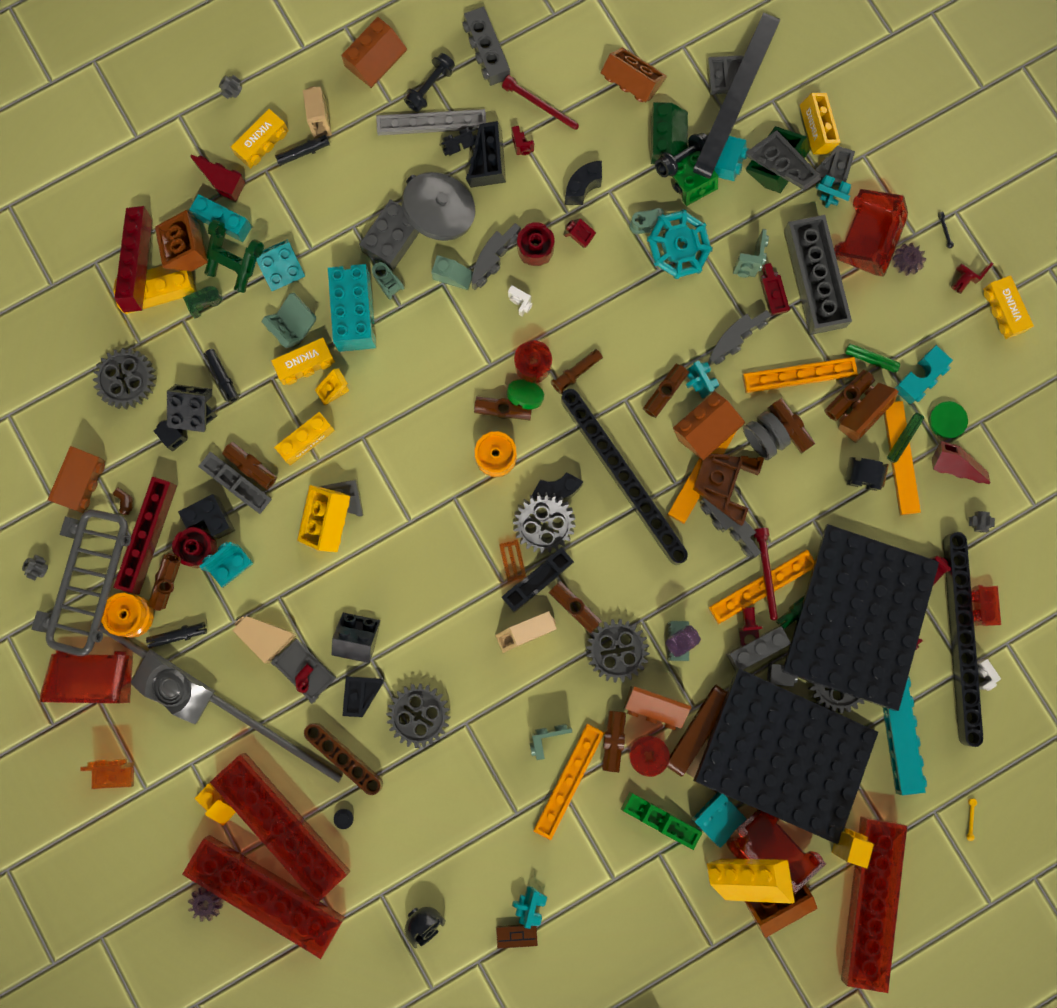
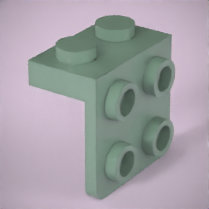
(749, 265)
(290, 322)
(537, 748)

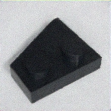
(359, 695)

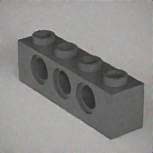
(479, 20)

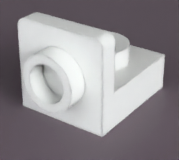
(520, 297)
(987, 671)

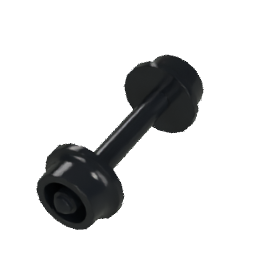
(443, 65)
(667, 164)

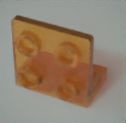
(111, 773)

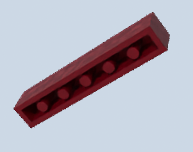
(133, 259)
(145, 536)

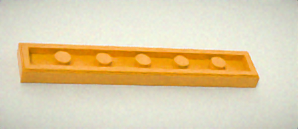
(800, 375)
(903, 469)
(688, 497)
(756, 590)
(568, 781)

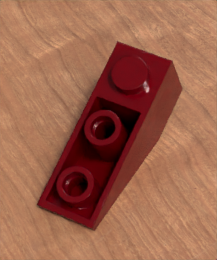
(225, 182)
(955, 461)

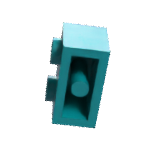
(731, 158)

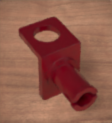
(968, 275)
(750, 626)

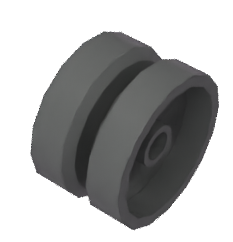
(767, 435)

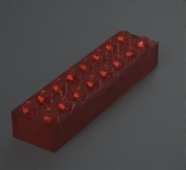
(280, 827)
(263, 896)
(874, 907)

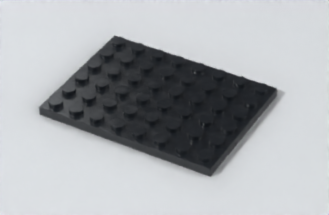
(861, 617)
(786, 756)

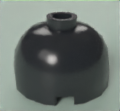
(422, 925)

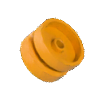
(506, 451)
(127, 615)

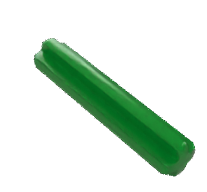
(872, 358)

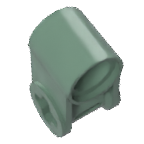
(647, 219)
(388, 282)

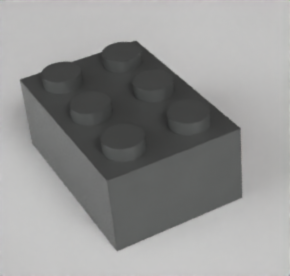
(389, 236)

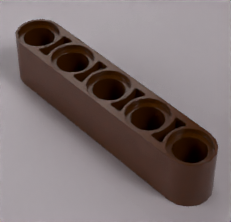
(697, 732)
(353, 760)

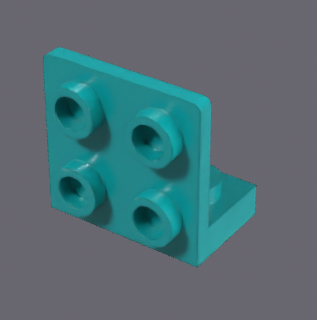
(280, 265)
(226, 563)
(719, 819)

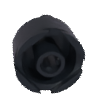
(866, 472)

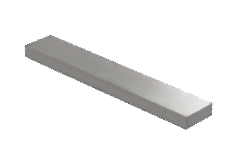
(430, 122)

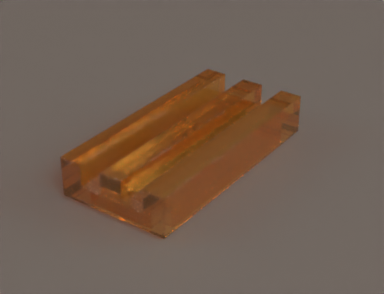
(516, 576)

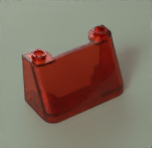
(874, 231)
(88, 678)
(764, 839)

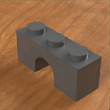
(758, 649)

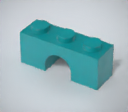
(207, 211)
(934, 363)

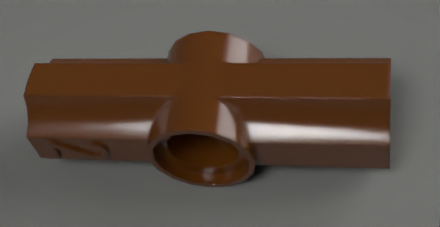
(671, 381)
(842, 402)
(490, 406)
(793, 425)
(249, 465)
(164, 581)
(566, 597)
(614, 741)

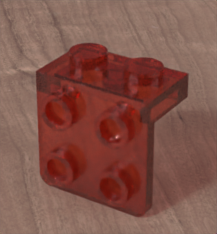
(986, 605)

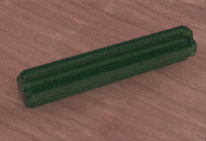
(905, 437)

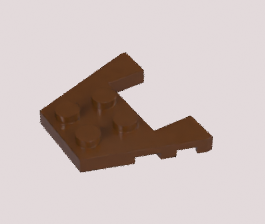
(718, 478)

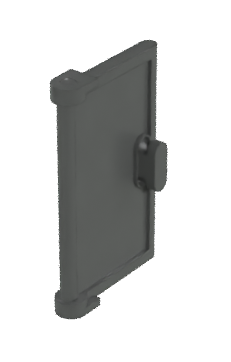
(294, 659)

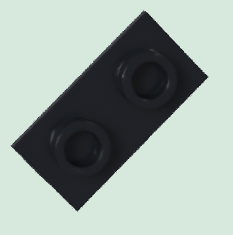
(451, 144)

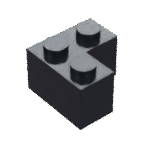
(208, 512)

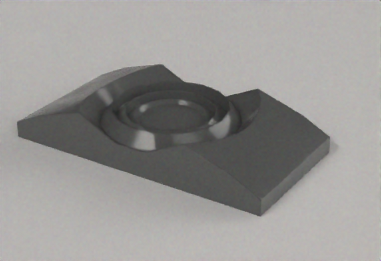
(172, 687)

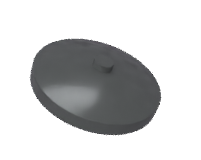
(438, 206)

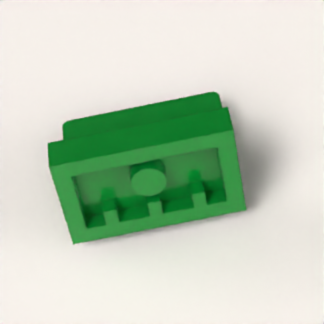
(693, 185)

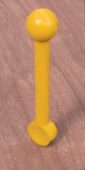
(972, 802)

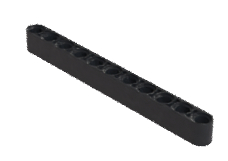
(736, 96)
(625, 486)
(957, 647)

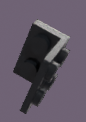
(187, 407)

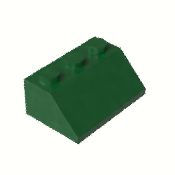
(668, 130)
(768, 178)

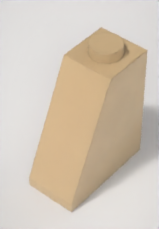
(316, 112)
(526, 631)
(262, 637)

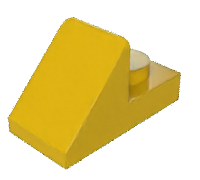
(332, 387)
(215, 805)

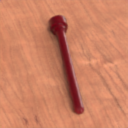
(510, 84)
(762, 537)

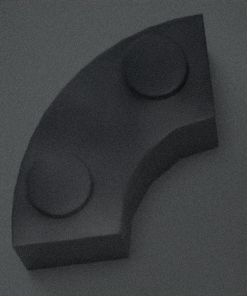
(583, 181)
(564, 487)

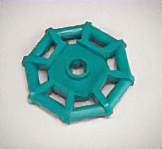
(670, 248)

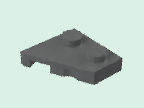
(722, 72)
(837, 165)
(349, 488)

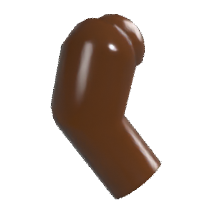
(126, 501)

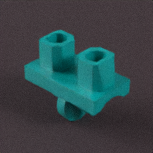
(842, 192)
(700, 380)
(527, 905)

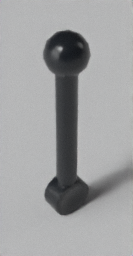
(941, 216)

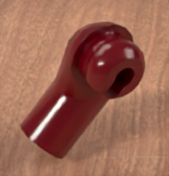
(301, 679)

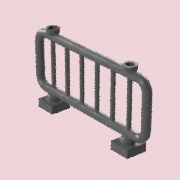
(75, 529)

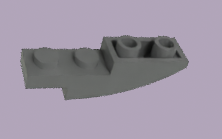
(489, 260)
(732, 338)
(738, 532)

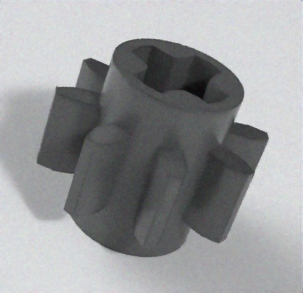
(230, 86)
(981, 521)
(34, 567)

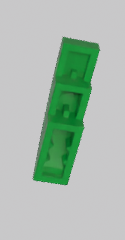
(661, 820)

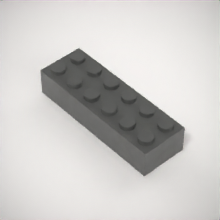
(817, 274)

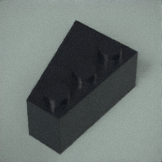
(488, 157)

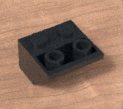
(355, 637)

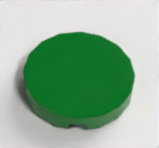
(525, 394)
(948, 420)

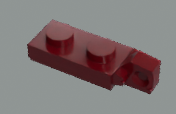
(774, 291)

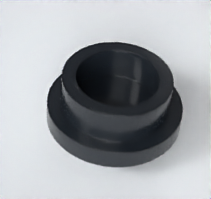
(343, 819)

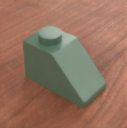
(451, 273)

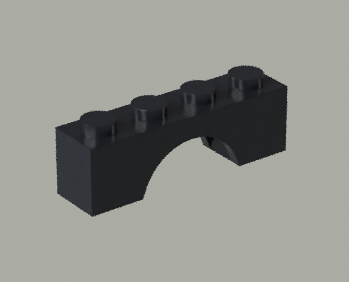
(537, 580)

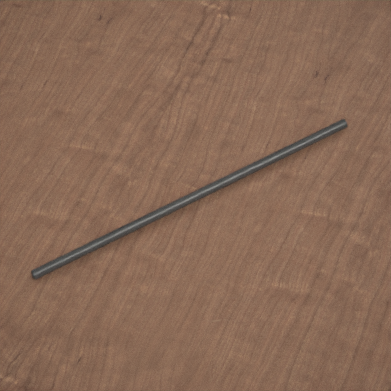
(242, 716)

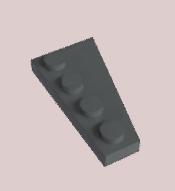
(782, 159)

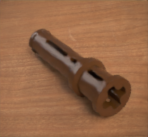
(569, 376)

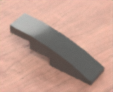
(235, 482)

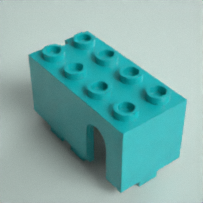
(351, 308)

